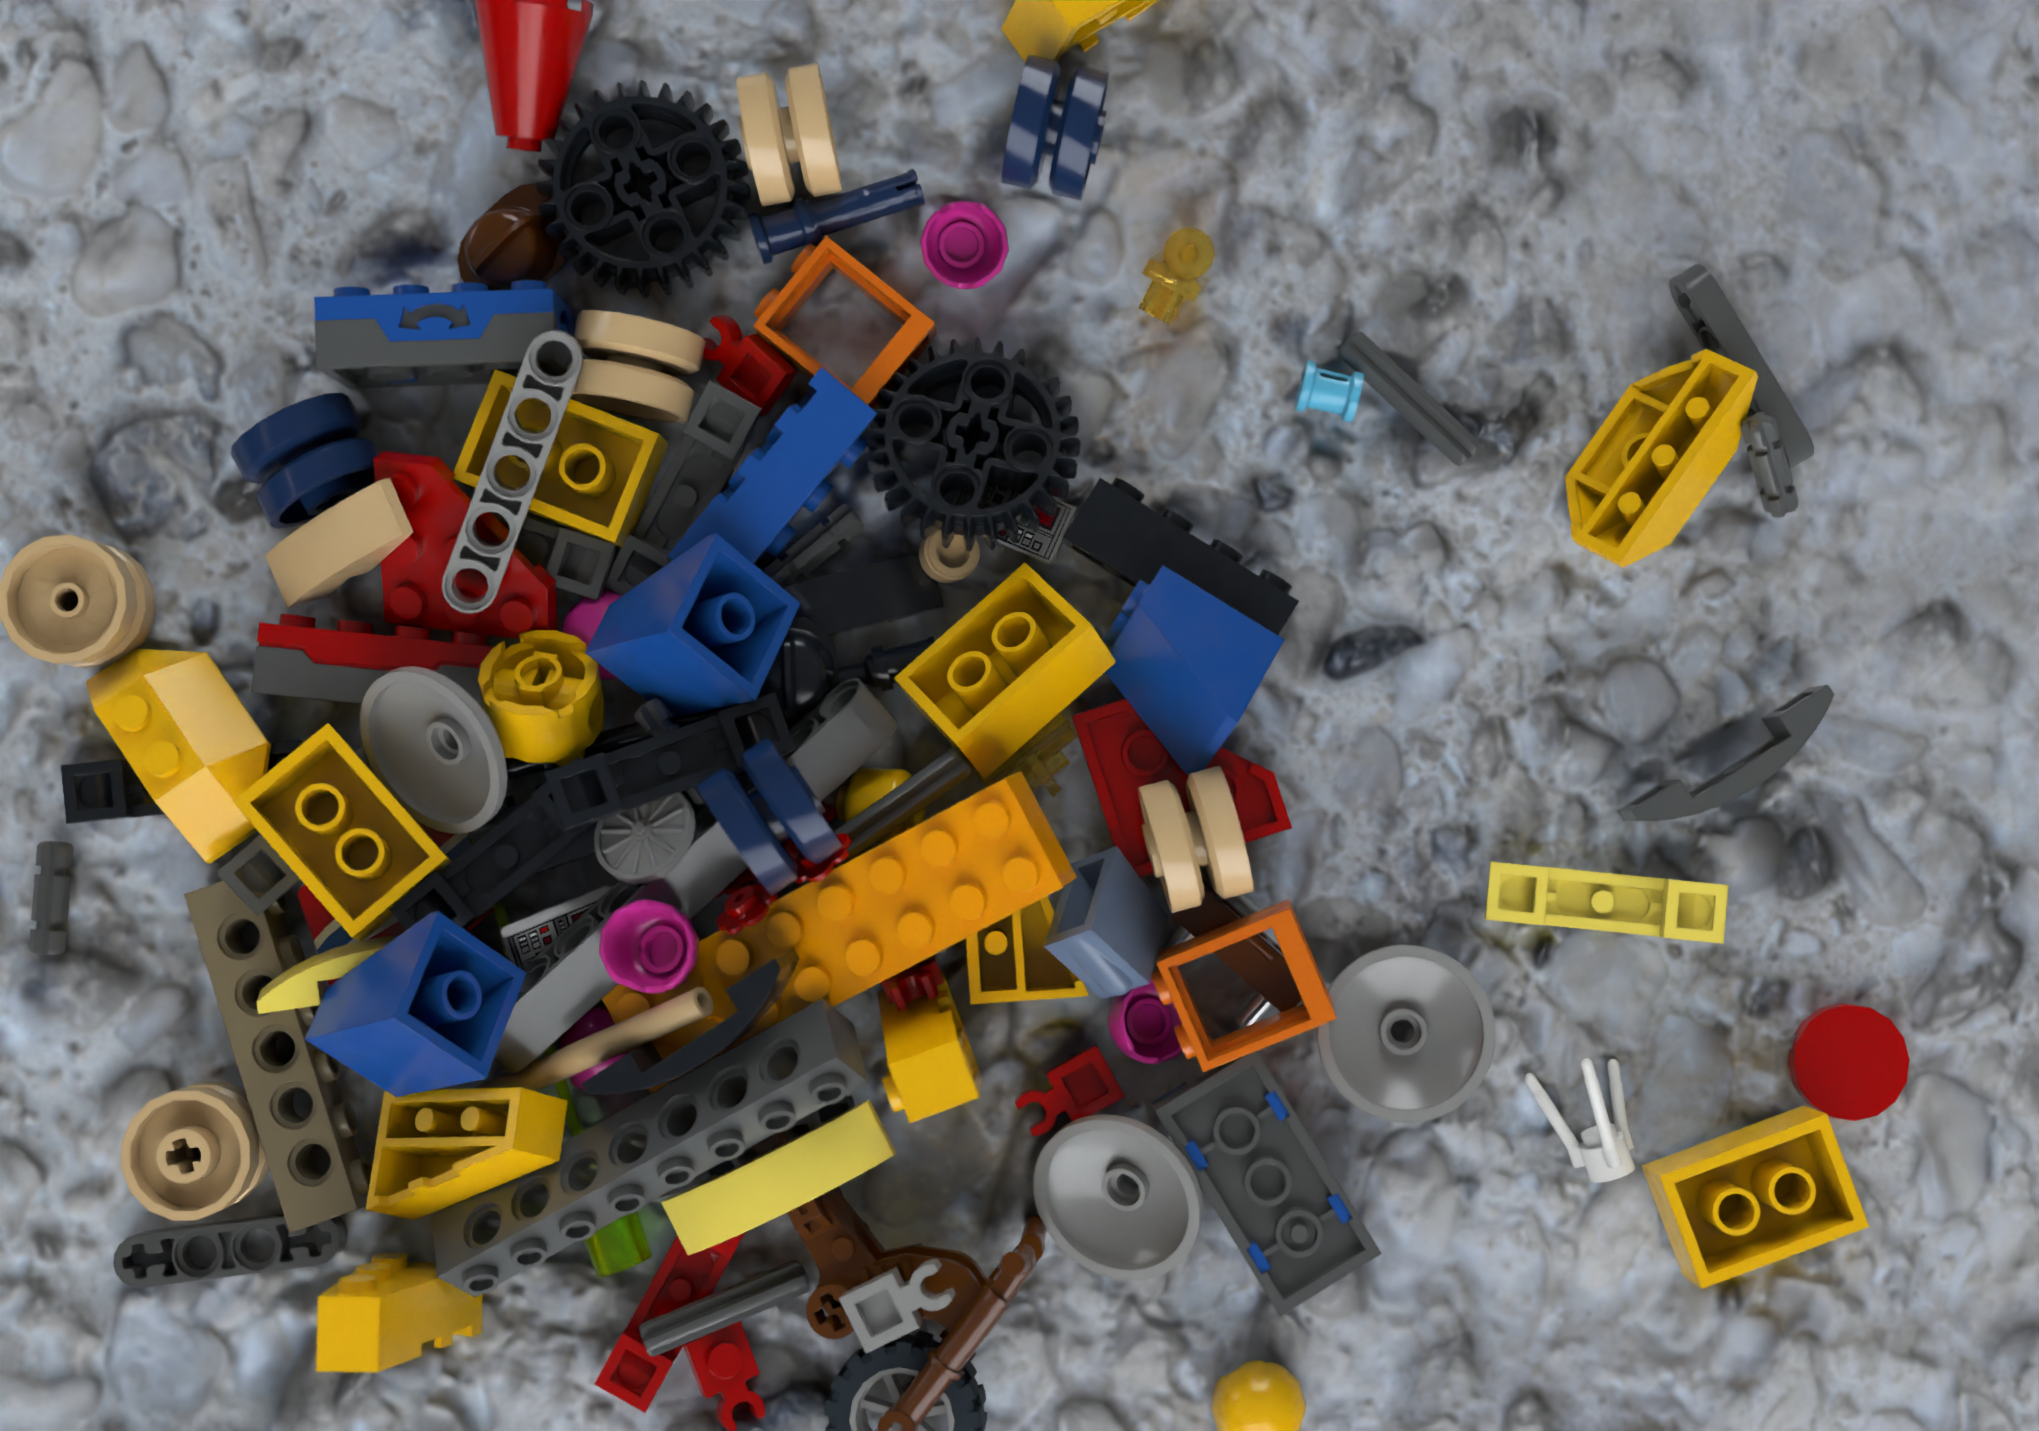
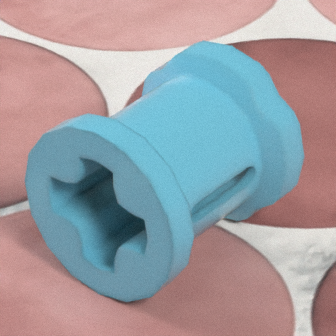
(1329, 391)

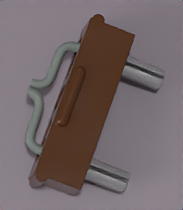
(1254, 959)

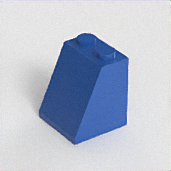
(697, 630)
(1187, 664)
(420, 1010)

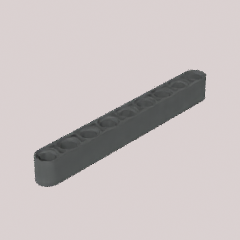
(569, 972)

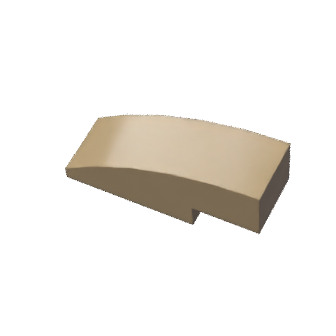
(339, 544)

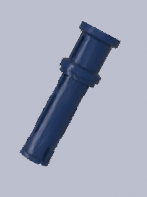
(808, 222)

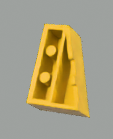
(1056, 26)
(1013, 965)
(927, 1056)
(458, 1144)
(388, 1312)

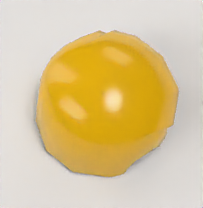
(1258, 1399)

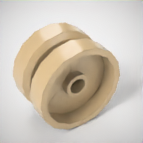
(789, 134)
(636, 366)
(76, 602)
(1203, 837)
(163, 1154)

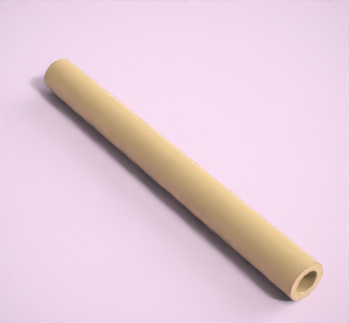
(609, 1042)

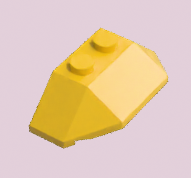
(1657, 456)
(184, 741)

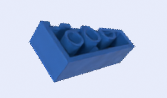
(786, 472)

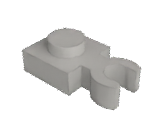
(889, 1307)

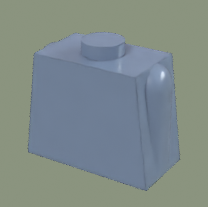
(1107, 925)

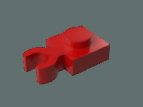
(750, 364)
(914, 983)
(1079, 1087)
(722, 1366)

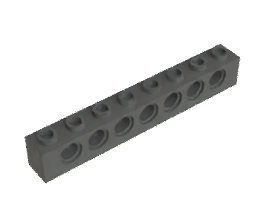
(651, 1148)

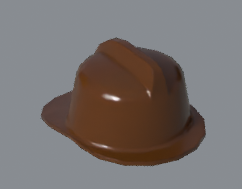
(510, 243)

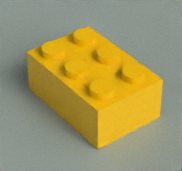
(594, 472)
(1005, 669)
(341, 831)
(1755, 1196)

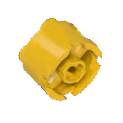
(543, 697)

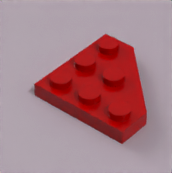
(416, 568)
(1128, 755)

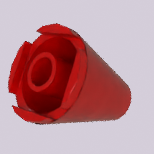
(530, 64)

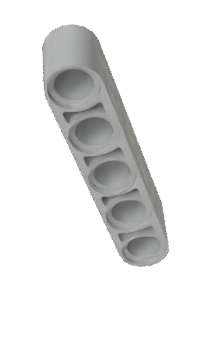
(492, 493)

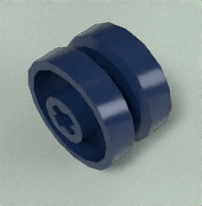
(1055, 127)
(306, 458)
(768, 816)

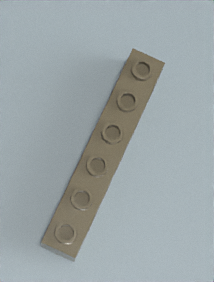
(269, 1081)

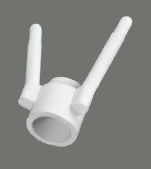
(1603, 1146)

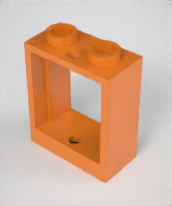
(809, 272)
(1193, 1033)

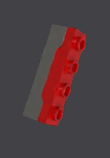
(344, 662)

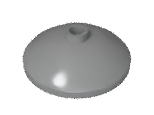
(434, 749)
(1447, 1044)
(1102, 1216)

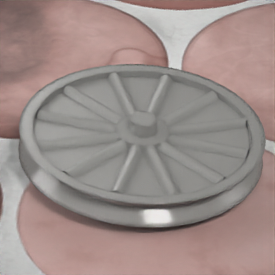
(646, 840)

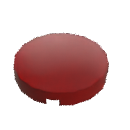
(1848, 1061)

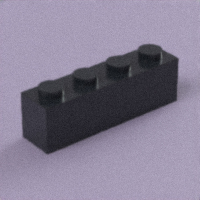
(1136, 541)

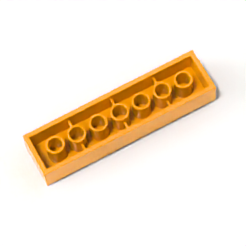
(879, 911)

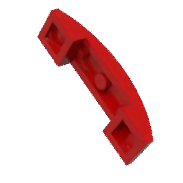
(679, 1281)

